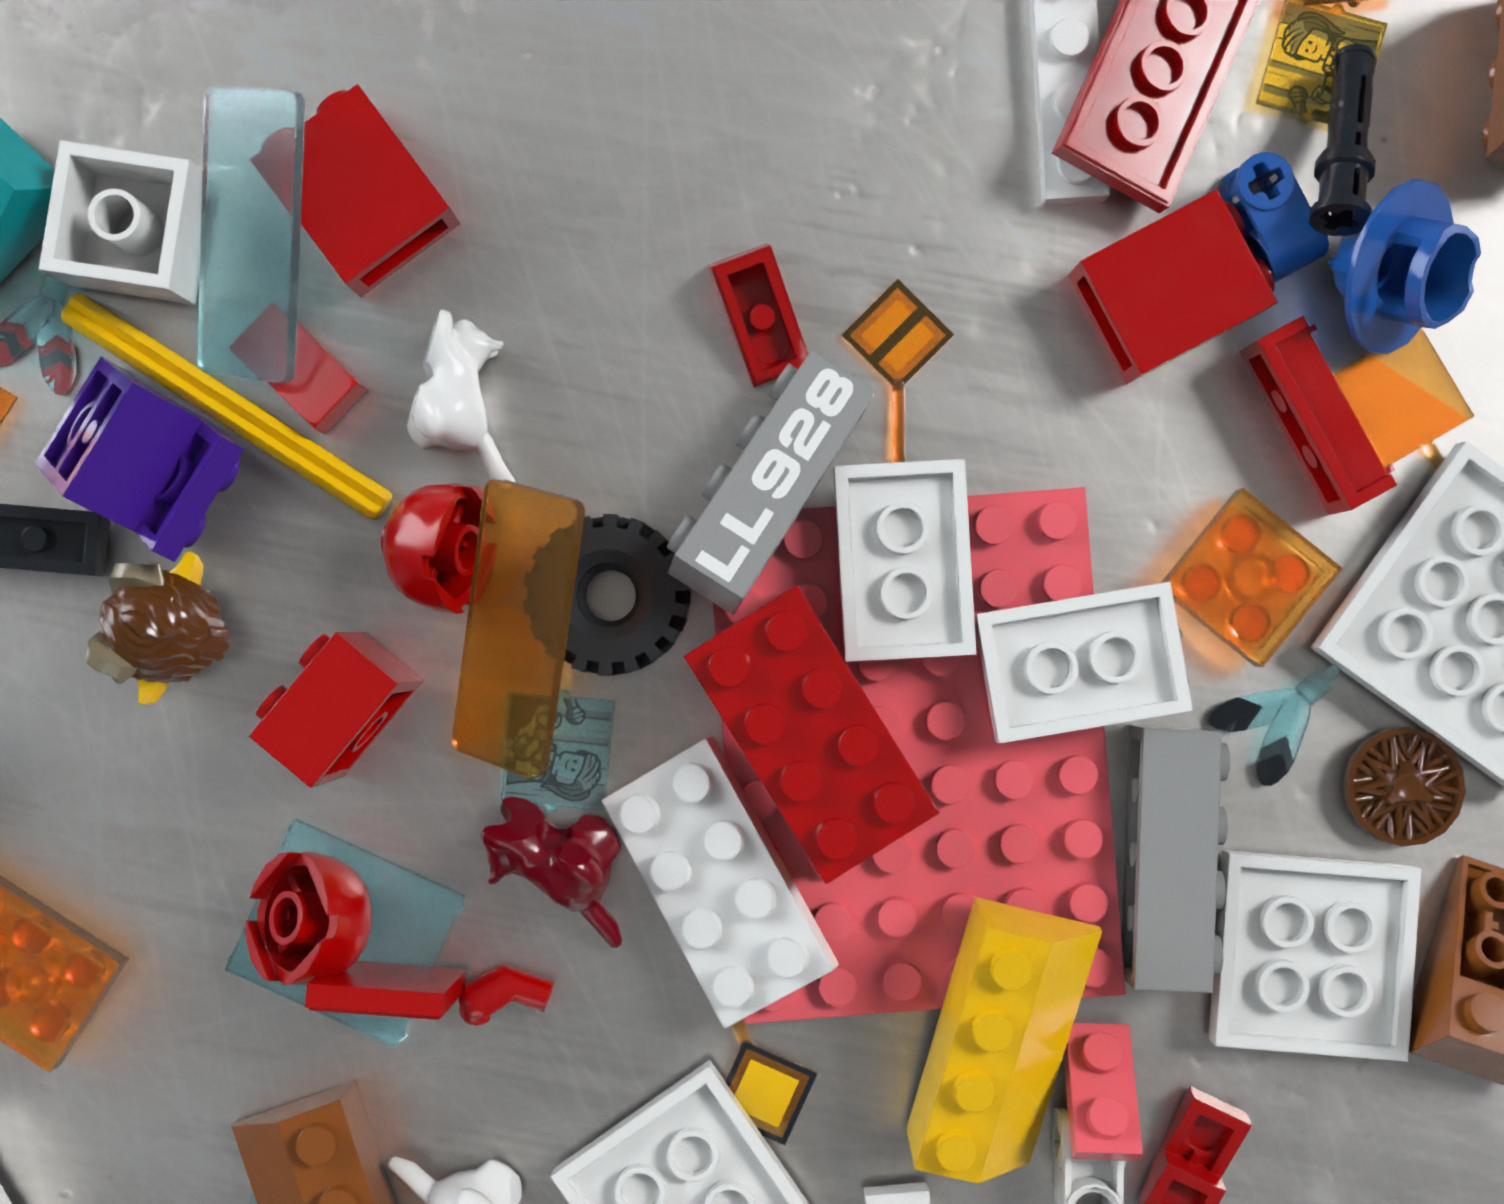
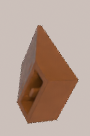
(1462, 979)

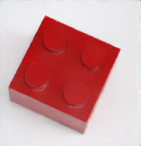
(334, 706)

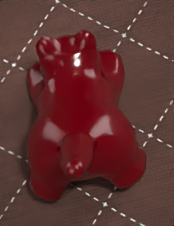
(563, 863)

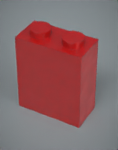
(366, 193)
(1173, 285)

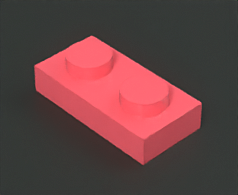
(1102, 1093)

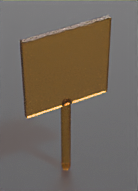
(1404, 400)

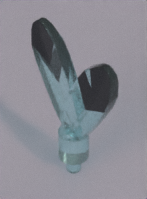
(1285, 711)

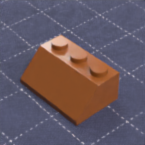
(314, 1152)

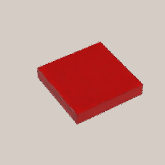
(388, 990)

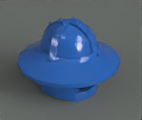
(1405, 268)

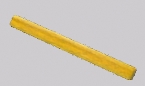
(226, 406)

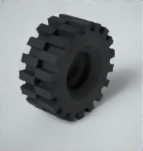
(659, 604)

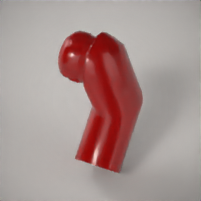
(499, 988)

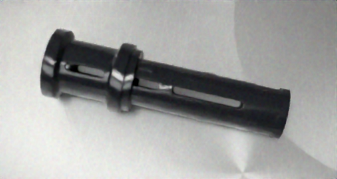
(1346, 162)

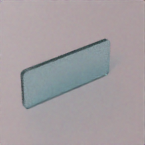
(250, 232)

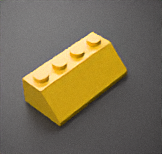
(999, 1041)

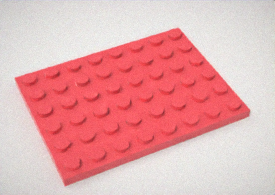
(1014, 817)

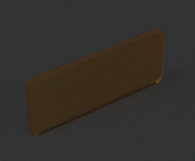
(517, 626)

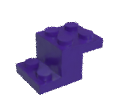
(139, 459)

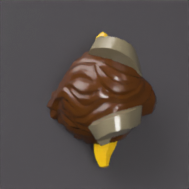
(157, 626)

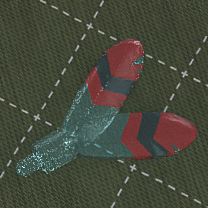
(41, 321)

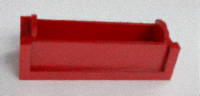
(1317, 417)

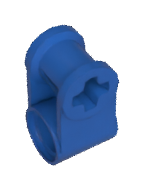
(1275, 217)

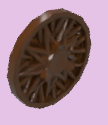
(1404, 786)

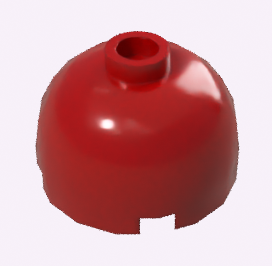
(433, 545)
(309, 918)

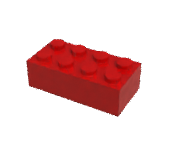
(811, 734)

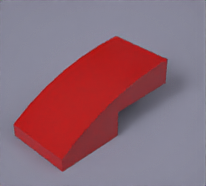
(1195, 1152)

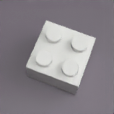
(124, 223)

